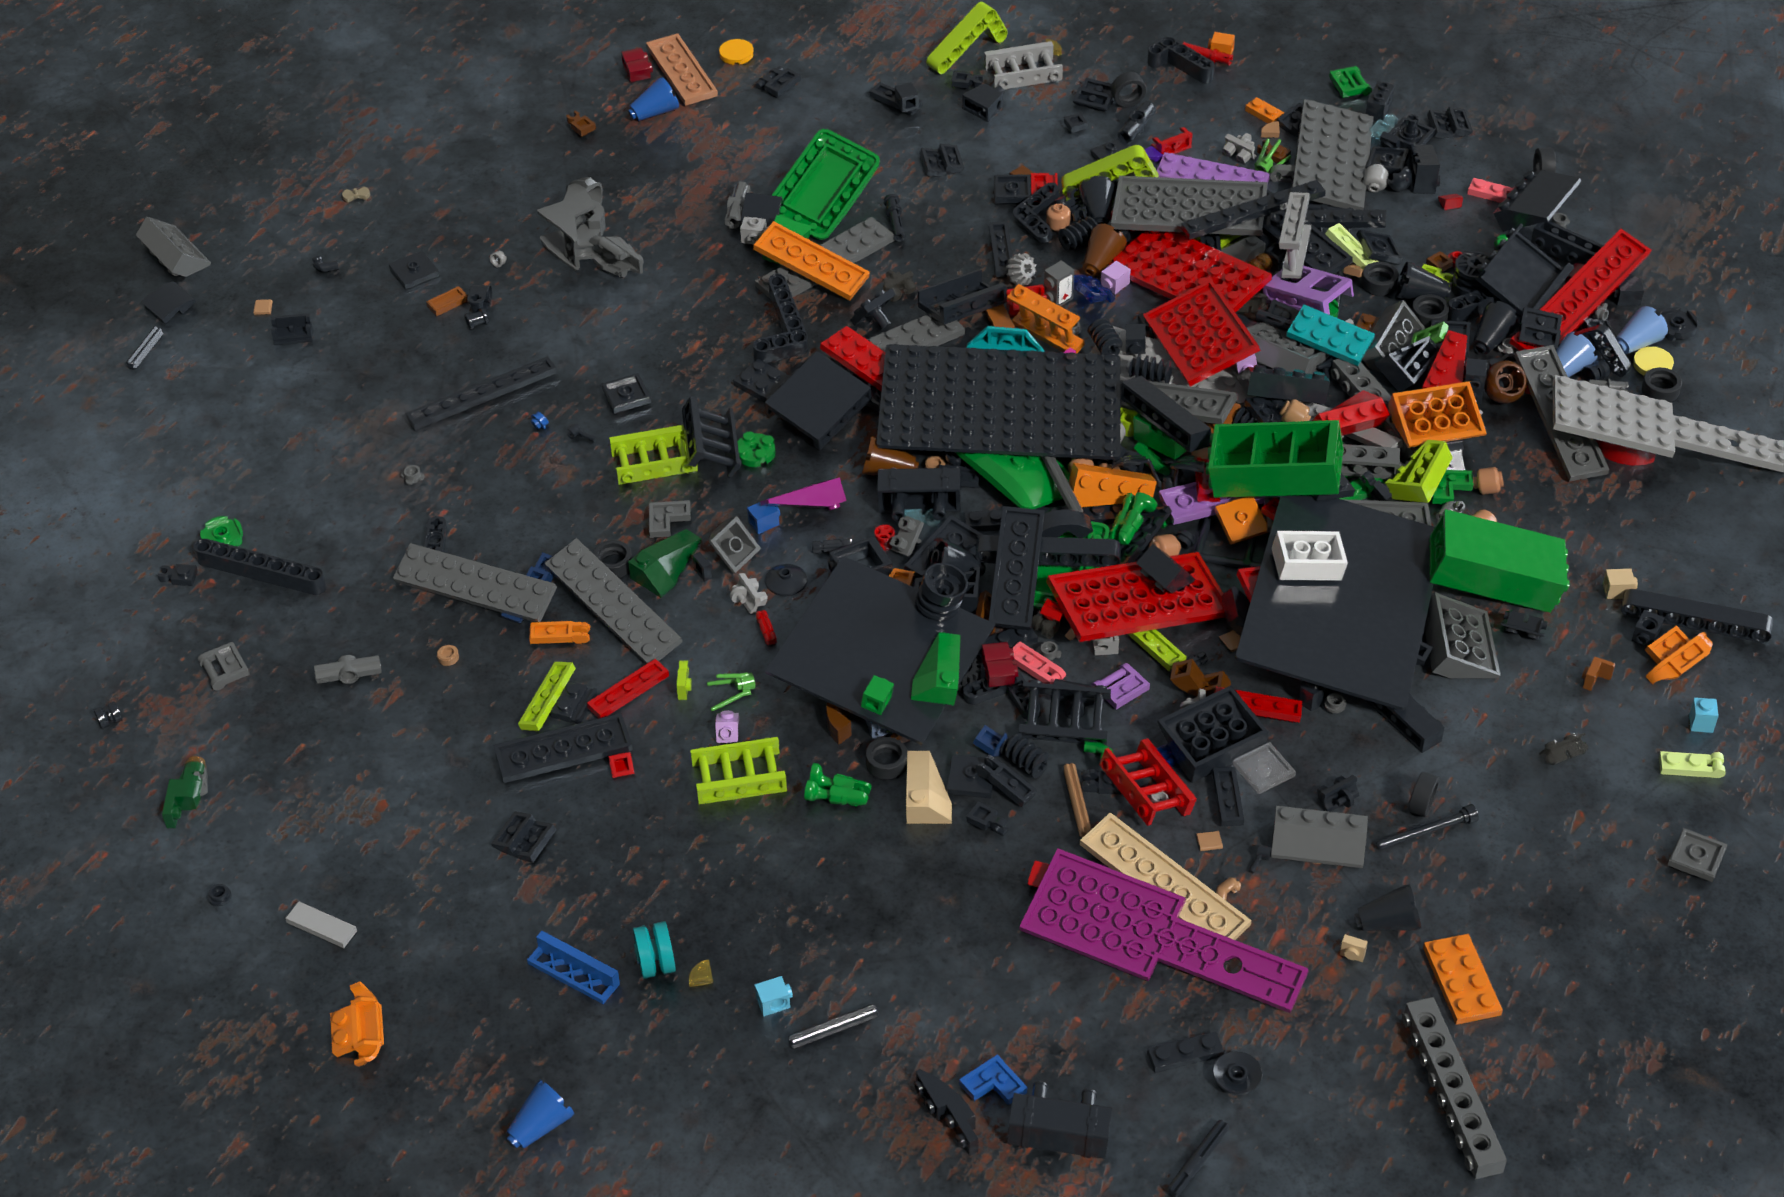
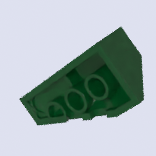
(661, 564)

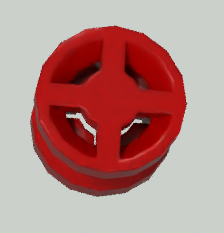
(884, 536)

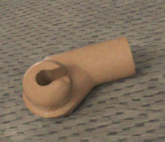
(1228, 885)

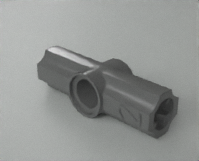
(735, 205)
(347, 669)

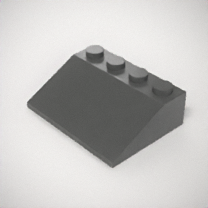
(1284, 352)
(1460, 640)

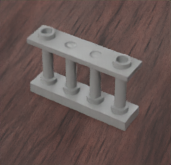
(1023, 55)
(1295, 235)

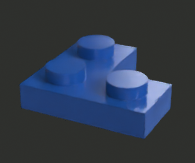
(993, 1075)

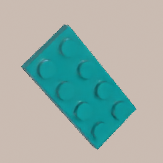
(1330, 335)

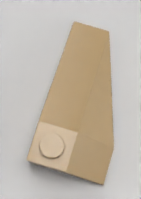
(925, 792)

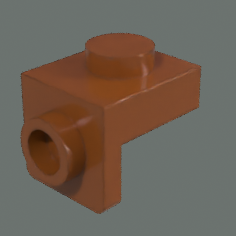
(1600, 668)

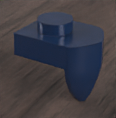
(990, 741)

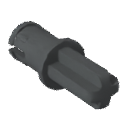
(1611, 384)

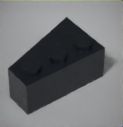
(1408, 363)

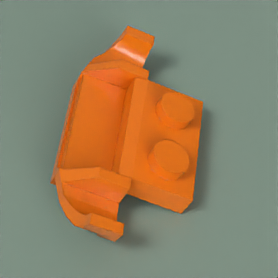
(1676, 654)
(358, 1026)

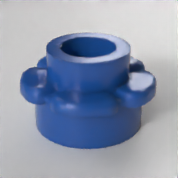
(539, 420)

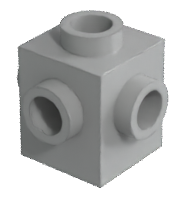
(752, 229)

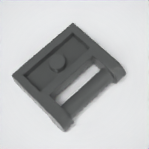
(229, 661)

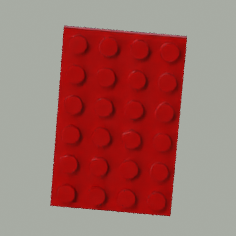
(1201, 332)

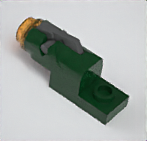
(185, 791)

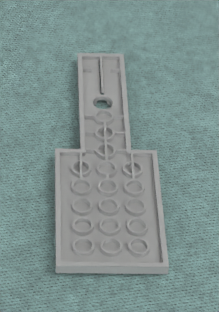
(1651, 426)

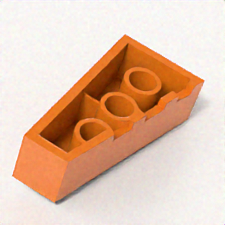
(1106, 485)

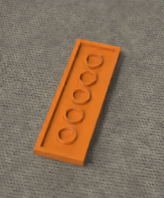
(811, 260)

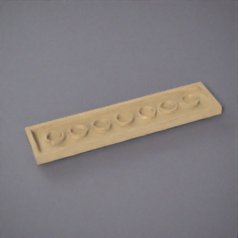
(1133, 855)

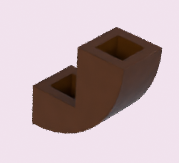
(1190, 678)
(838, 724)

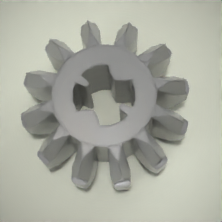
(1021, 269)

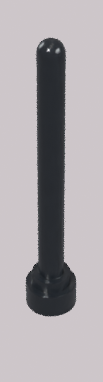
(1467, 814)

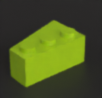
(1422, 474)

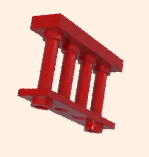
(1159, 770)

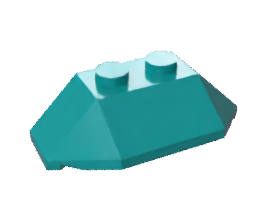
(1005, 339)

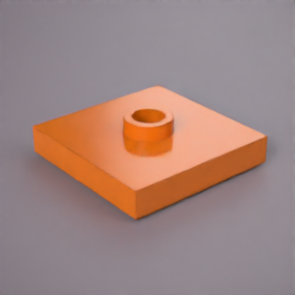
(1241, 519)

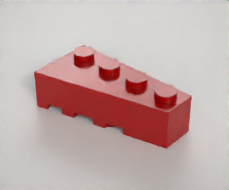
(1449, 362)

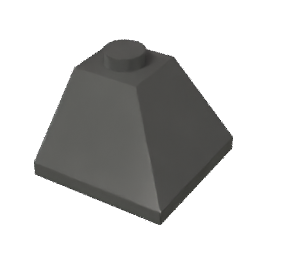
(1245, 248)
(733, 543)

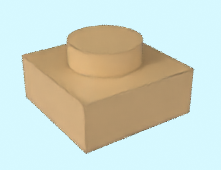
(1353, 948)

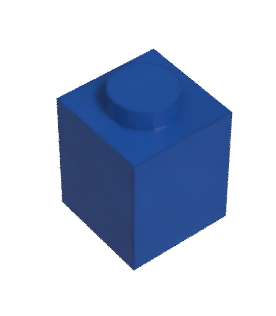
(763, 517)

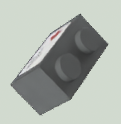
(1059, 283)

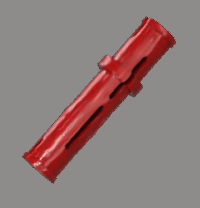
(1213, 55)

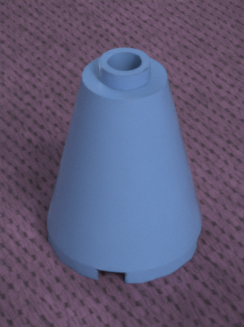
(1642, 330)
(1575, 353)

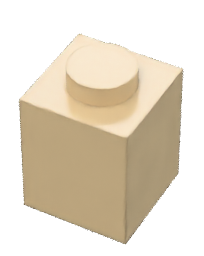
(1617, 582)

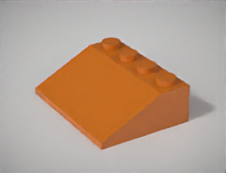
(1436, 414)

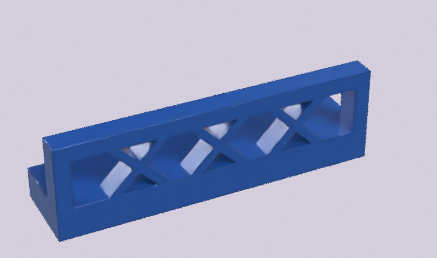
(577, 960)

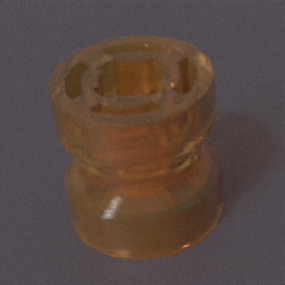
(1262, 261)

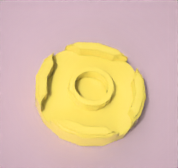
(1650, 358)

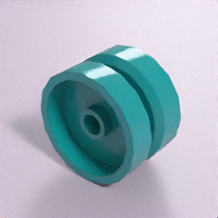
(652, 950)

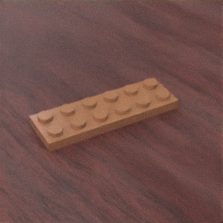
(681, 69)

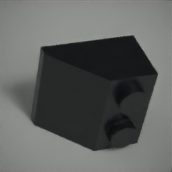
(1164, 570)

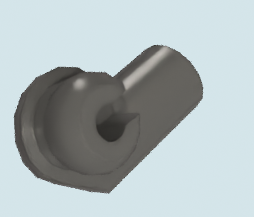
(1457, 506)

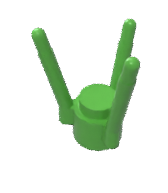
(1265, 163)
(743, 682)

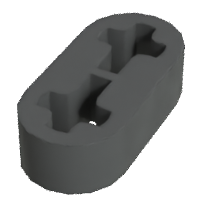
(1286, 173)

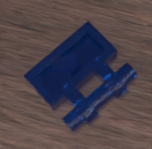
(1092, 289)

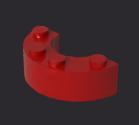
(1625, 455)

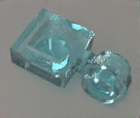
(1386, 125)
(917, 514)

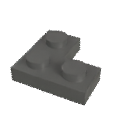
(665, 512)

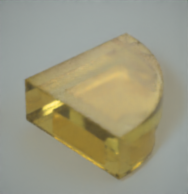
(1057, 50)
(701, 974)

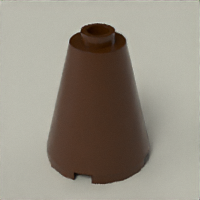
(1102, 248)
(885, 458)

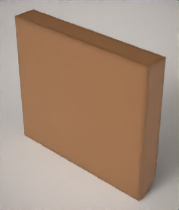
(263, 307)
(1231, 640)
(1209, 841)

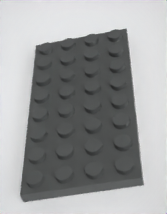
(1334, 151)
(1167, 202)

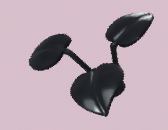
(1183, 462)

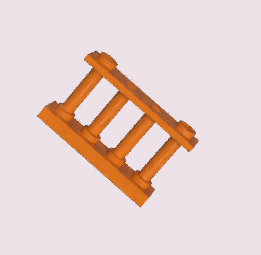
(1045, 319)

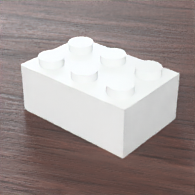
(1309, 555)

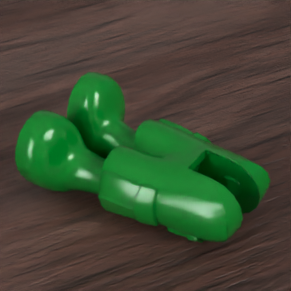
(1130, 518)
(842, 788)

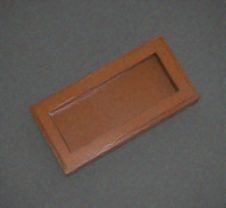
(447, 301)

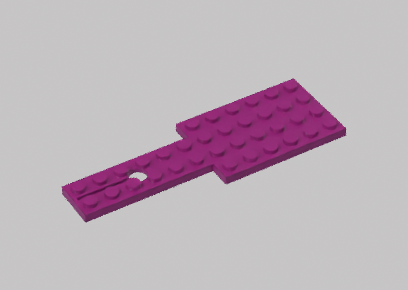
(1138, 924)

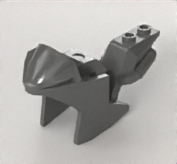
(581, 231)

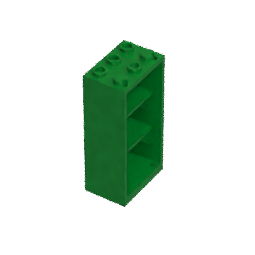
(1275, 459)
(1498, 561)

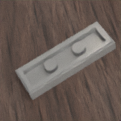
(1376, 438)
(321, 924)

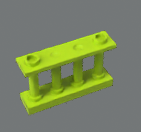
(646, 441)
(740, 787)

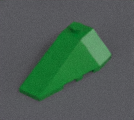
(939, 671)

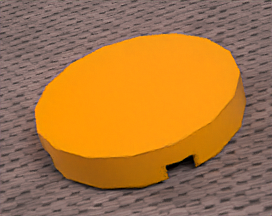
(736, 51)

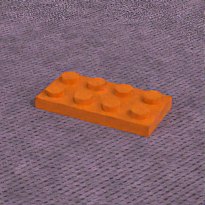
(1462, 979)

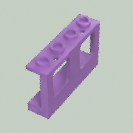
(1301, 292)

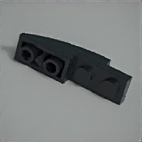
(948, 1105)

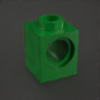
(877, 695)

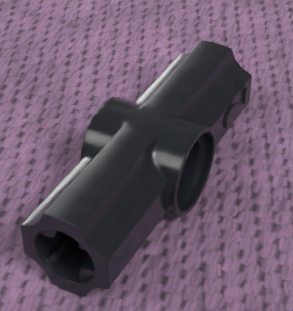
(1137, 121)

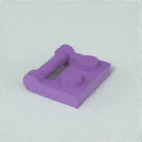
(1126, 688)

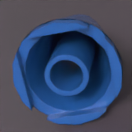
(654, 101)
(538, 1116)

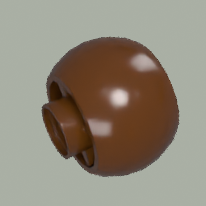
(1514, 378)

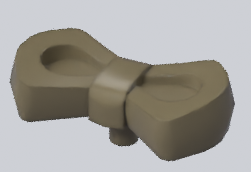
(362, 193)

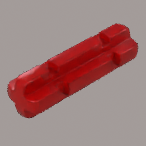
(766, 627)

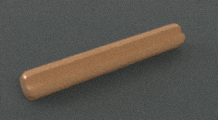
(1077, 799)

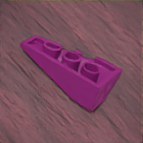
(819, 495)

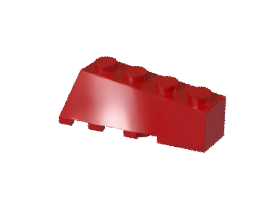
(1357, 413)

